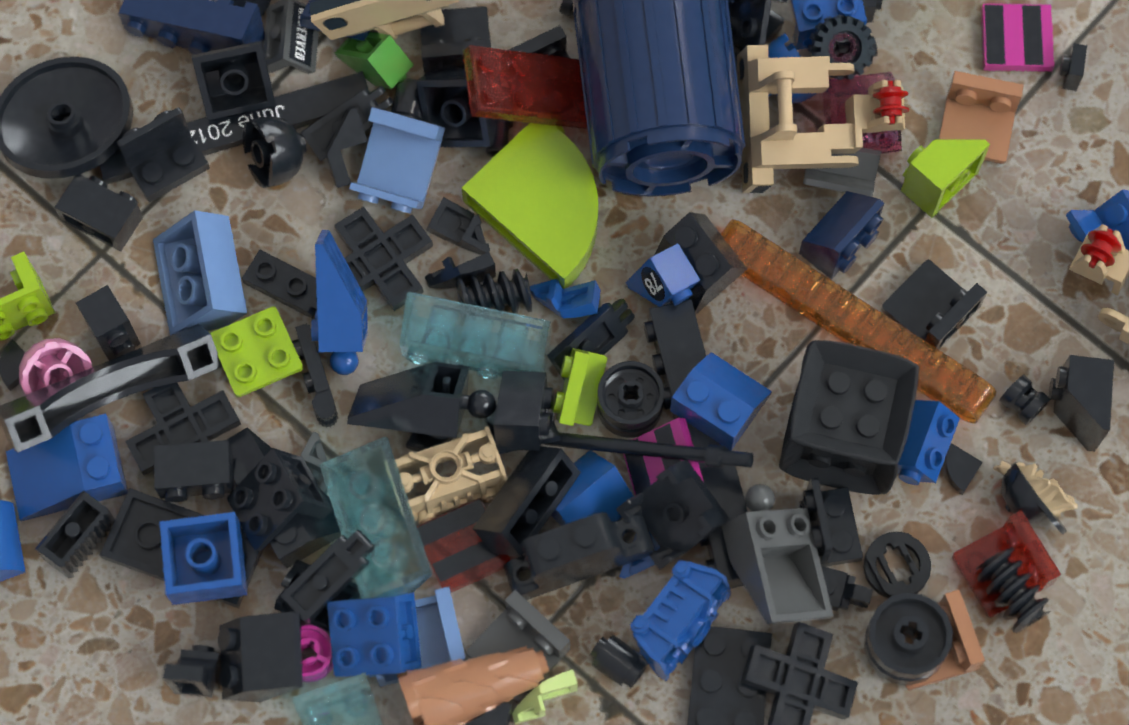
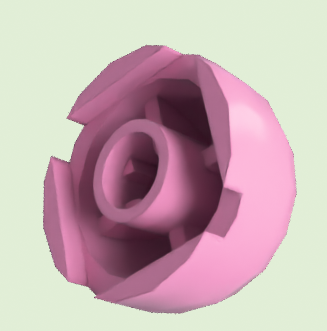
(50, 363)

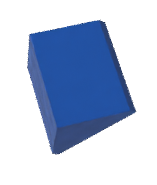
(593, 492)

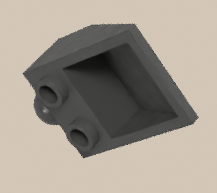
(777, 564)

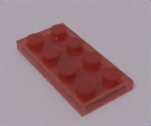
(524, 87)

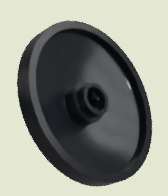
(63, 117)

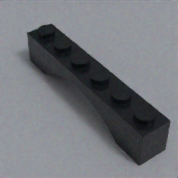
(54, 407)

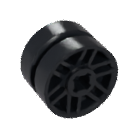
(630, 381)

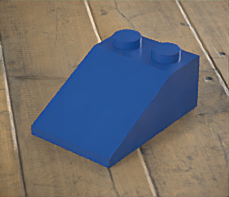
(59, 469)

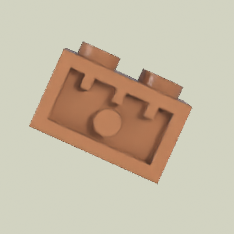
(981, 110)
(965, 652)

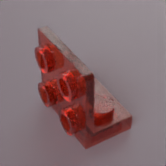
(1028, 547)

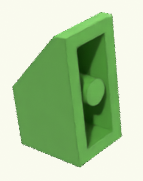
(378, 58)

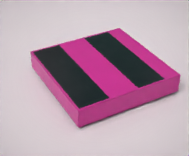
(1017, 37)
(645, 469)

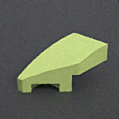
(532, 704)

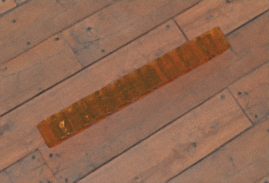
(856, 321)

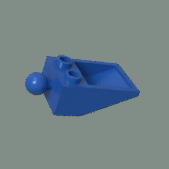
(341, 307)

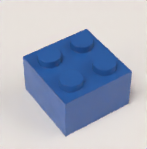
(203, 558)

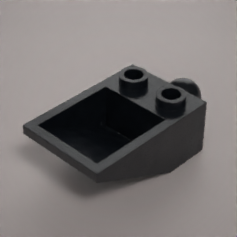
(421, 401)

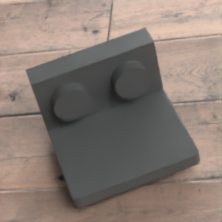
(520, 627)

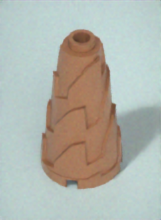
(468, 688)

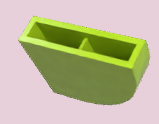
(540, 200)

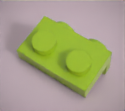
(580, 389)

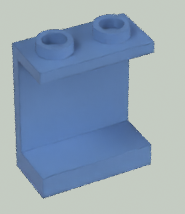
(398, 160)

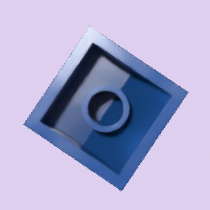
(719, 400)

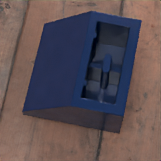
(842, 232)

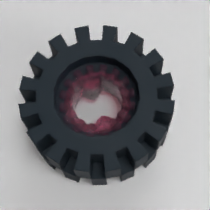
(835, 30)

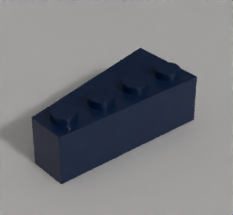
(193, 24)

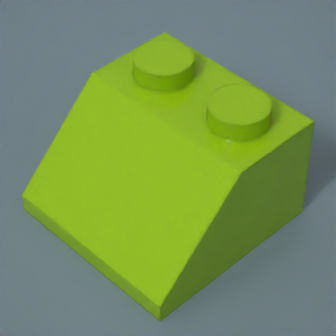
(942, 171)

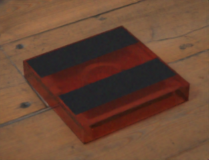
(456, 550)

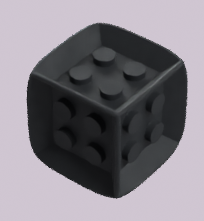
(850, 417)

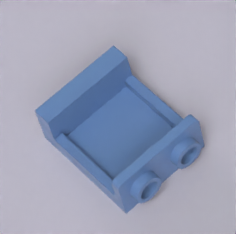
(437, 633)

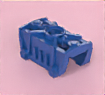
(679, 616)

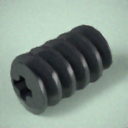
(498, 293)
(1012, 590)

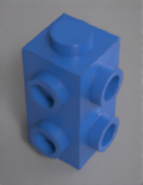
(927, 442)

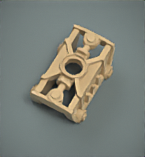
(463, 486)

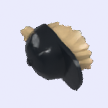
(1034, 495)

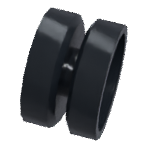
(913, 617)

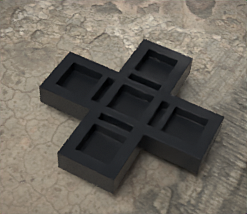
(382, 256)
(180, 422)
(800, 678)

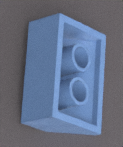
(199, 273)

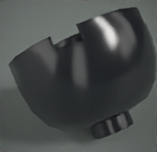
(274, 149)

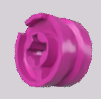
(319, 667)

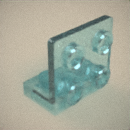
(339, 704)

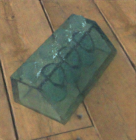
(473, 336)
(372, 499)

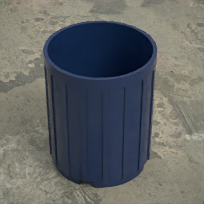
(659, 93)

